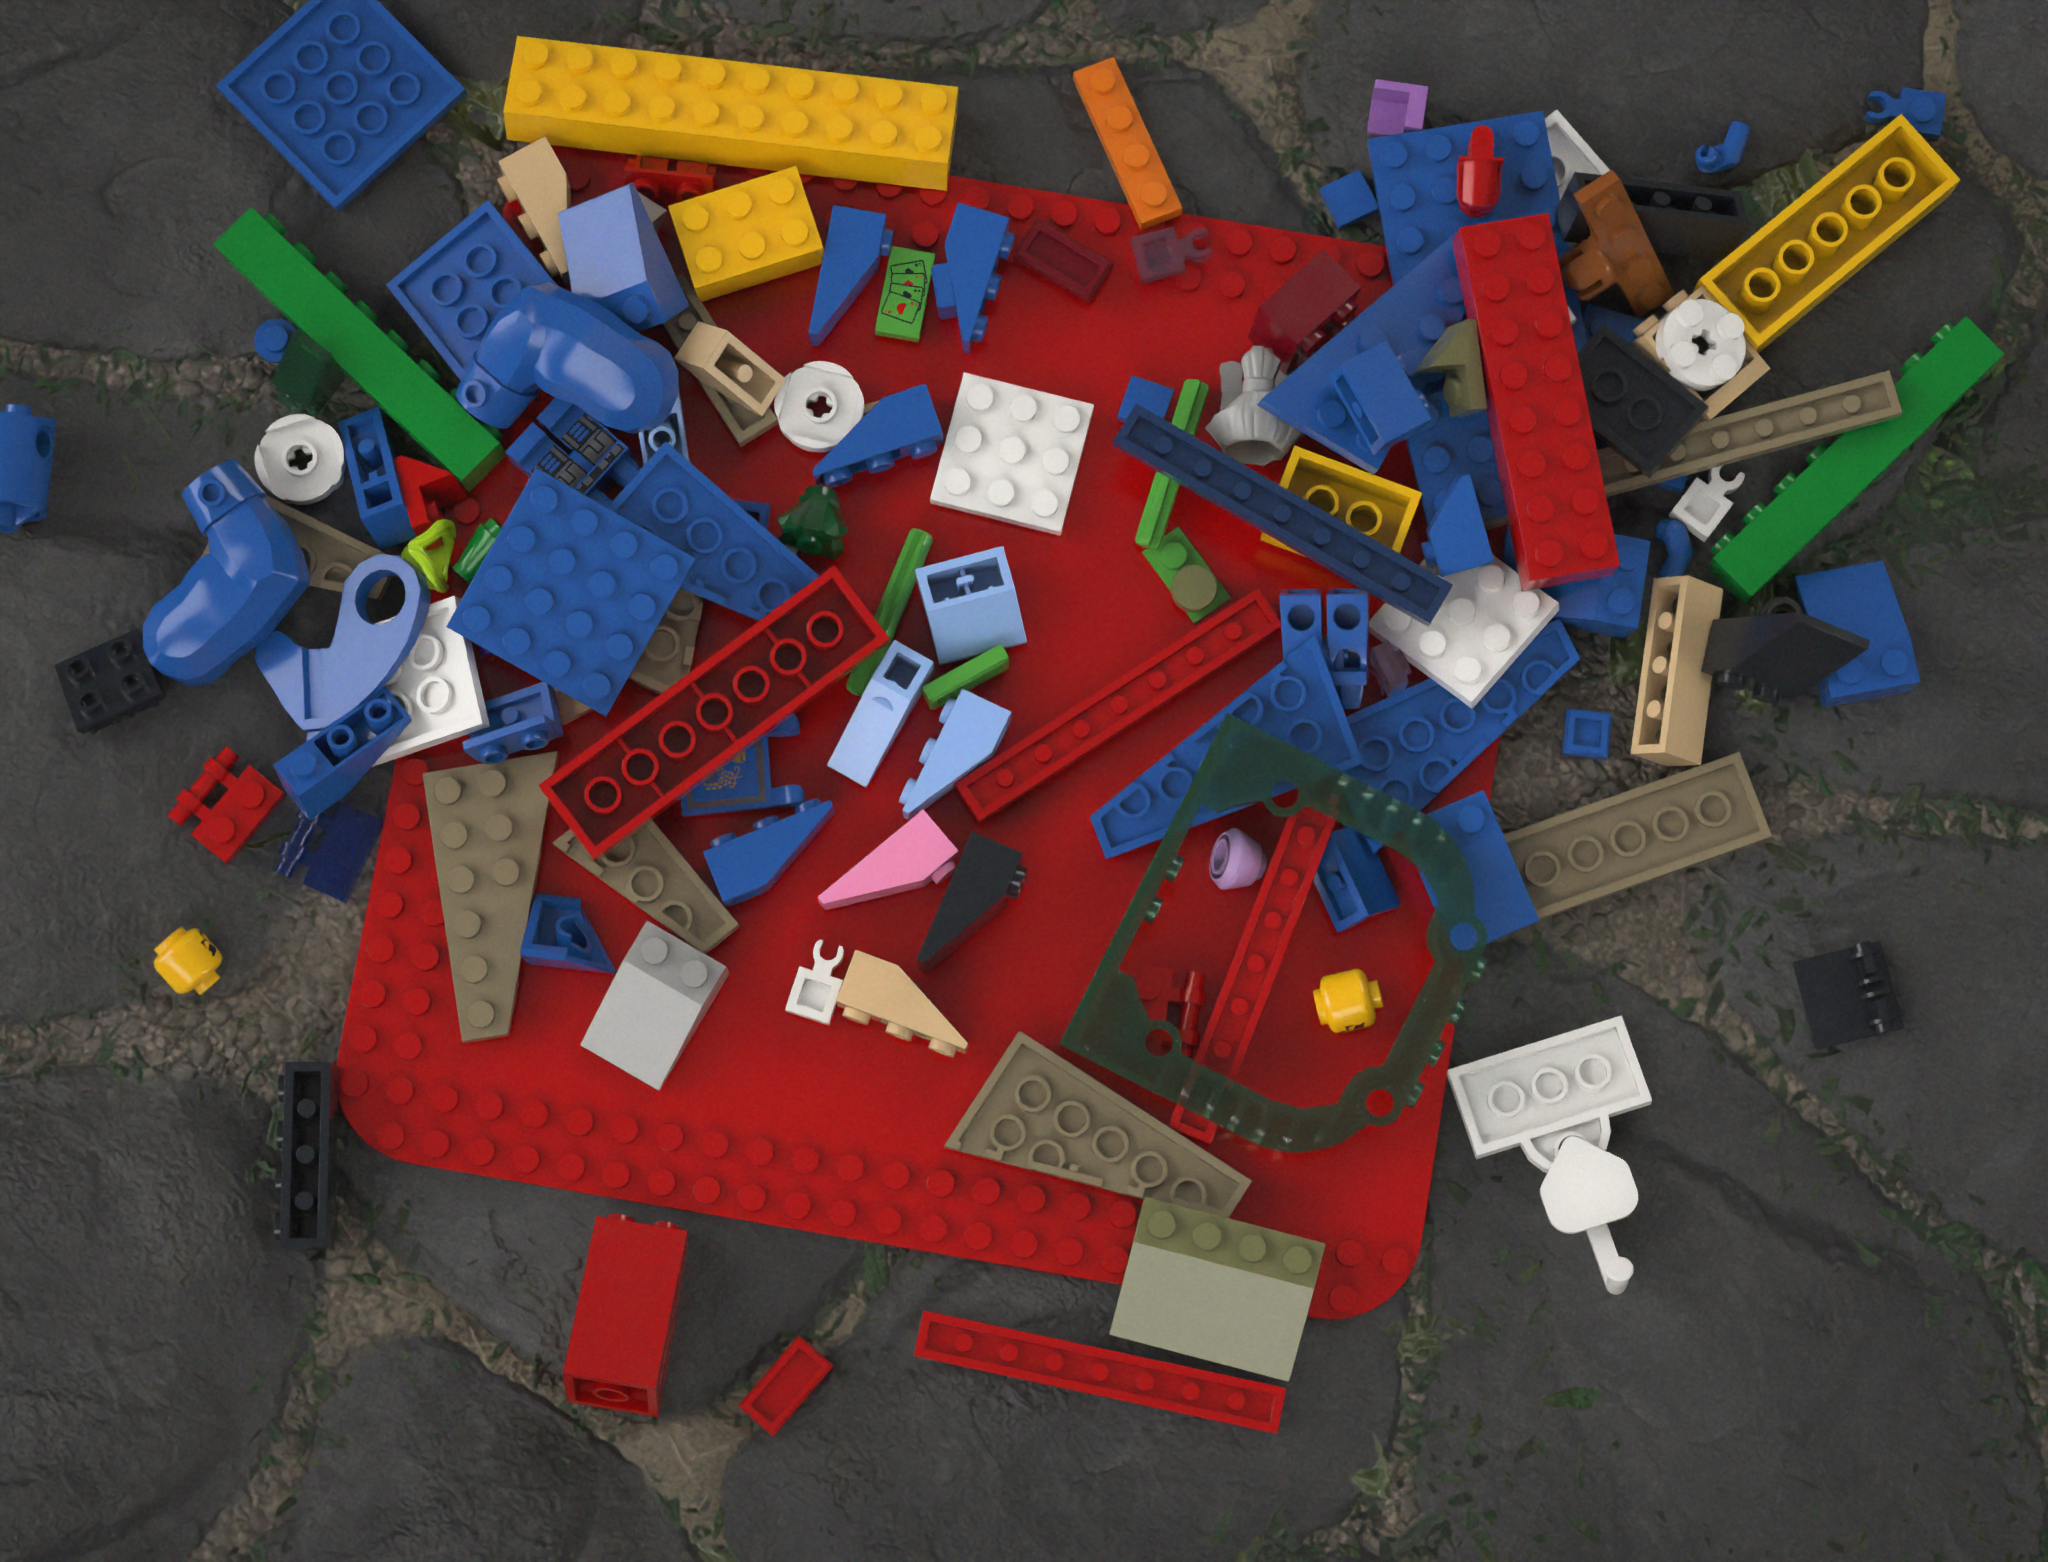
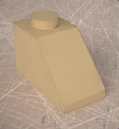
(730, 367)

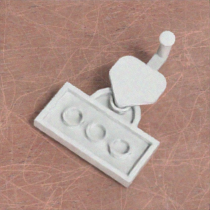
(1557, 1096)

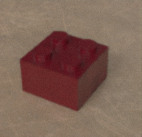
(1306, 311)

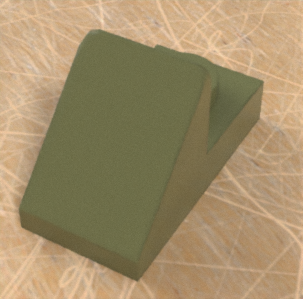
(1460, 359)

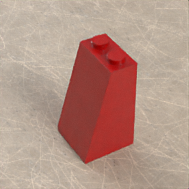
(626, 1315)

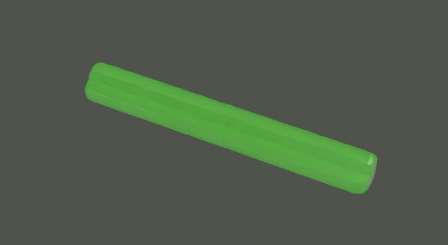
(1163, 489)
(893, 603)

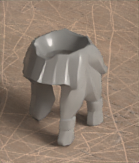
(1242, 426)

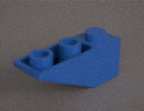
(973, 255)
(891, 430)
(341, 754)
(756, 860)

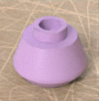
(1236, 860)

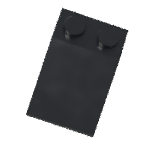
(1777, 653)
(976, 894)

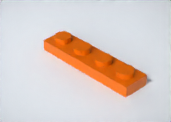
(1127, 143)

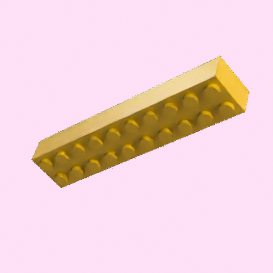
(731, 113)

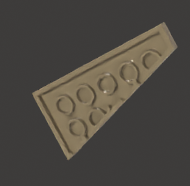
(487, 860)
(1070, 1126)

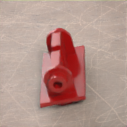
(671, 187)

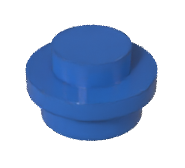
(272, 339)

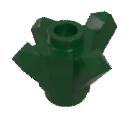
(814, 524)

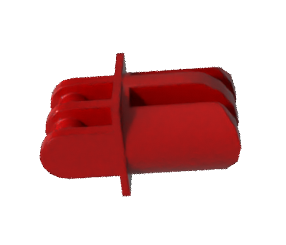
(1479, 175)

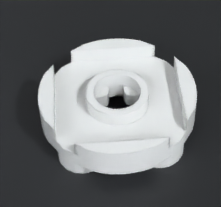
(1720, 330)
(806, 386)
(278, 447)

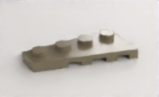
(327, 551)
(672, 645)
(660, 883)

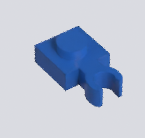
(1920, 107)

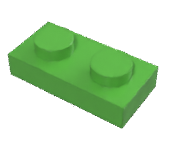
(1176, 554)

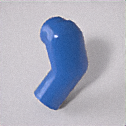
(1725, 155)
(1678, 546)

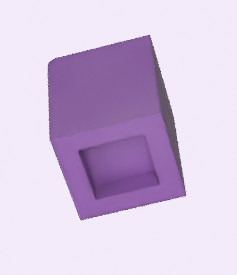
(1396, 108)

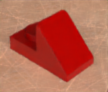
(425, 492)

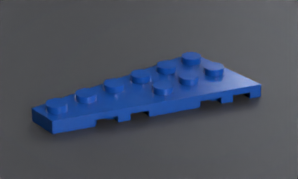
(1408, 317)
(735, 555)
(1289, 702)
(1428, 736)

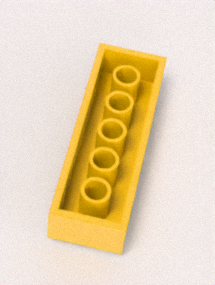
(1830, 232)

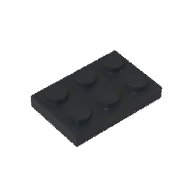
(1635, 402)

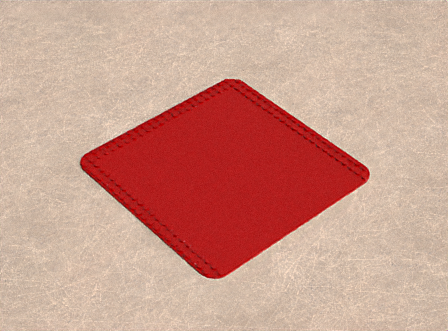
(841, 1119)

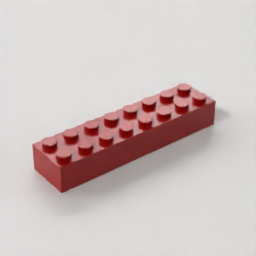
(1536, 402)
(714, 713)

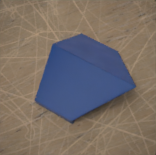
(563, 936)

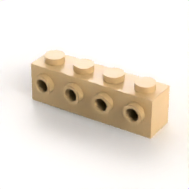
(1672, 687)

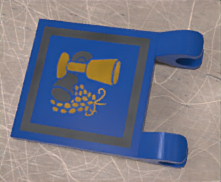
(746, 782)

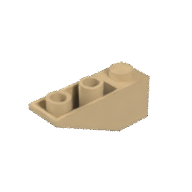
(542, 190)
(887, 995)

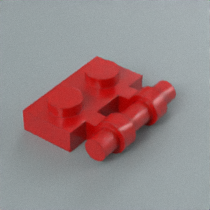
(238, 812)
(1156, 993)

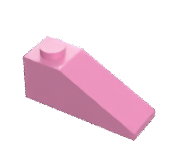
(900, 864)

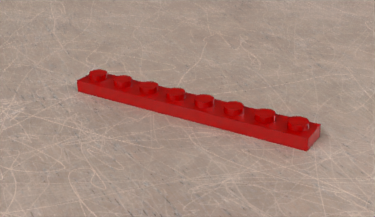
(1118, 705)
(1258, 956)
(1100, 1372)

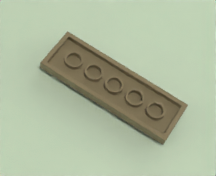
(1638, 836)

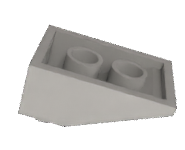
(654, 1005)

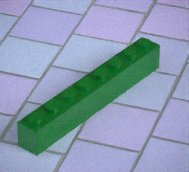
(362, 350)
(1852, 462)

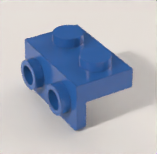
(516, 723)

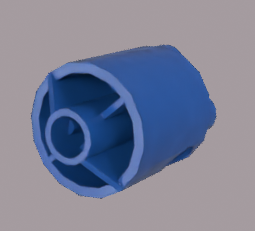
(24, 466)

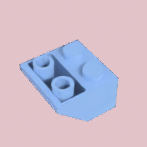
(970, 605)

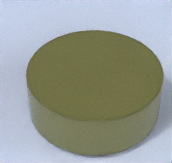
(1193, 588)

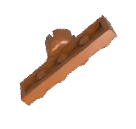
(1615, 250)

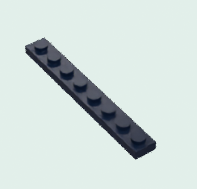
(1282, 515)

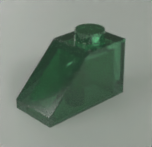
(306, 376)

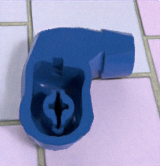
(573, 353)
(234, 591)

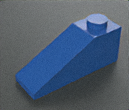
(849, 262)
(375, 478)

